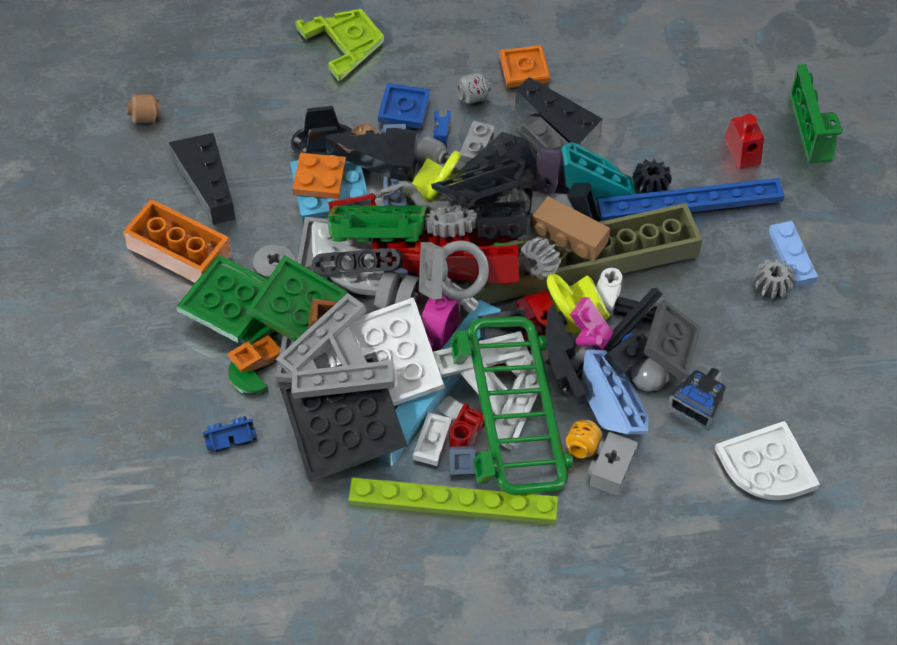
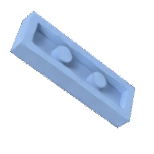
(793, 252)

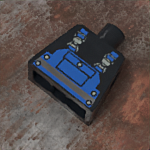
(699, 397)

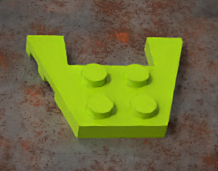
(352, 34)

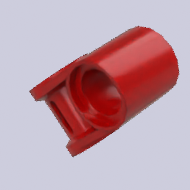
(540, 304)
(468, 425)

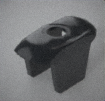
(317, 124)

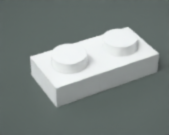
(432, 439)

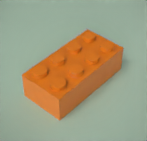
(175, 240)

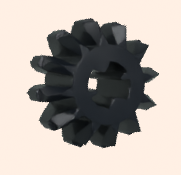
(651, 177)

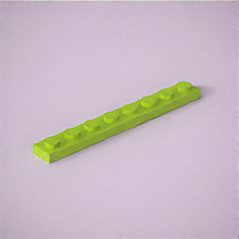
(453, 501)

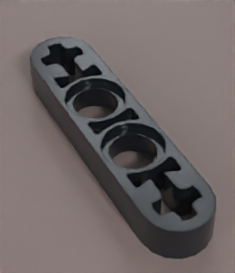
(358, 261)

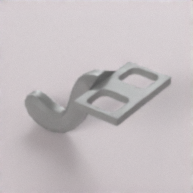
(413, 192)

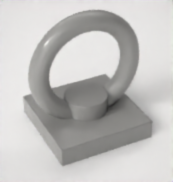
(434, 270)

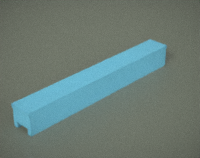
(414, 412)

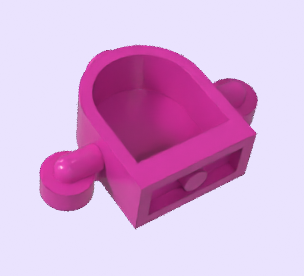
(441, 320)

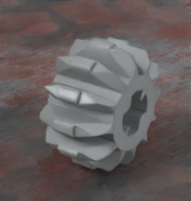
(539, 258)
(774, 278)

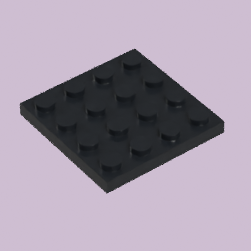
(343, 427)

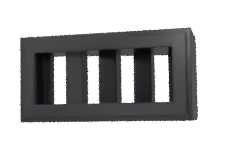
(583, 200)

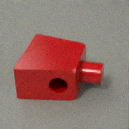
(743, 134)

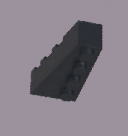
(563, 115)

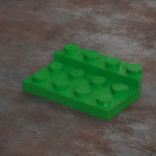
(377, 222)

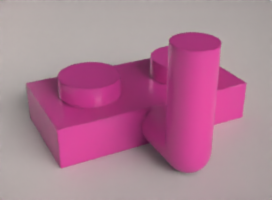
(593, 327)

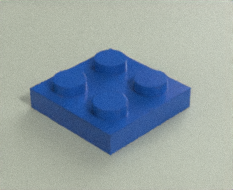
(404, 105)

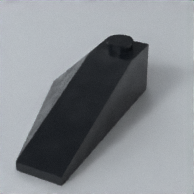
(385, 153)

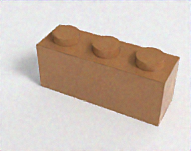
(570, 229)

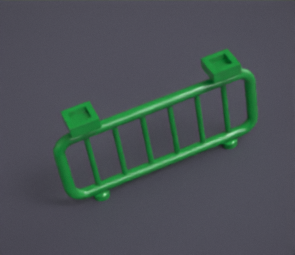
(490, 463)

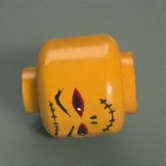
(583, 438)

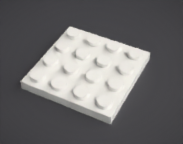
(398, 336)

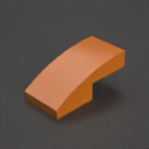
(254, 356)

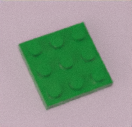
(288, 296)
(222, 298)

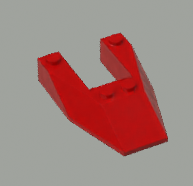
(461, 265)

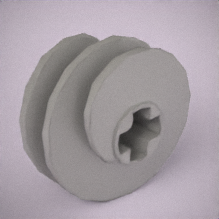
(268, 258)

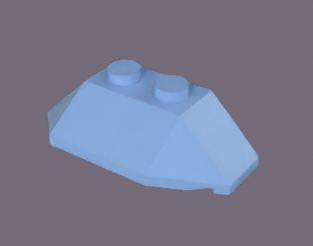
(613, 396)

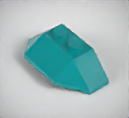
(588, 167)

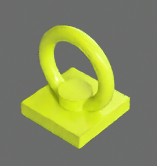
(432, 173)
(566, 298)

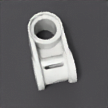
(609, 288)

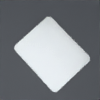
(450, 407)

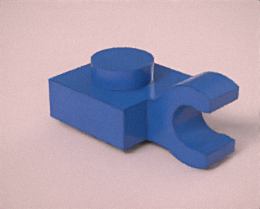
(442, 131)

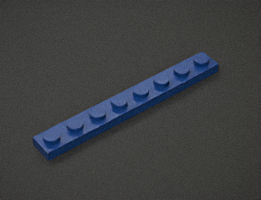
(697, 198)

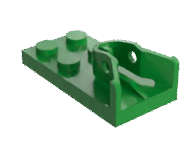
(813, 124)

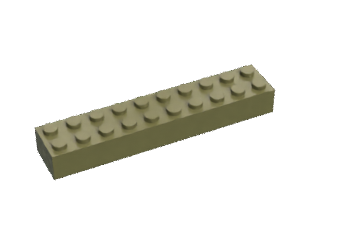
(632, 245)

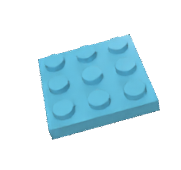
(352, 185)

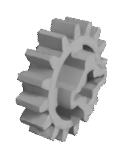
(450, 221)

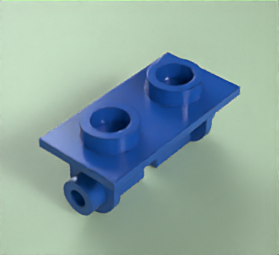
(238, 429)

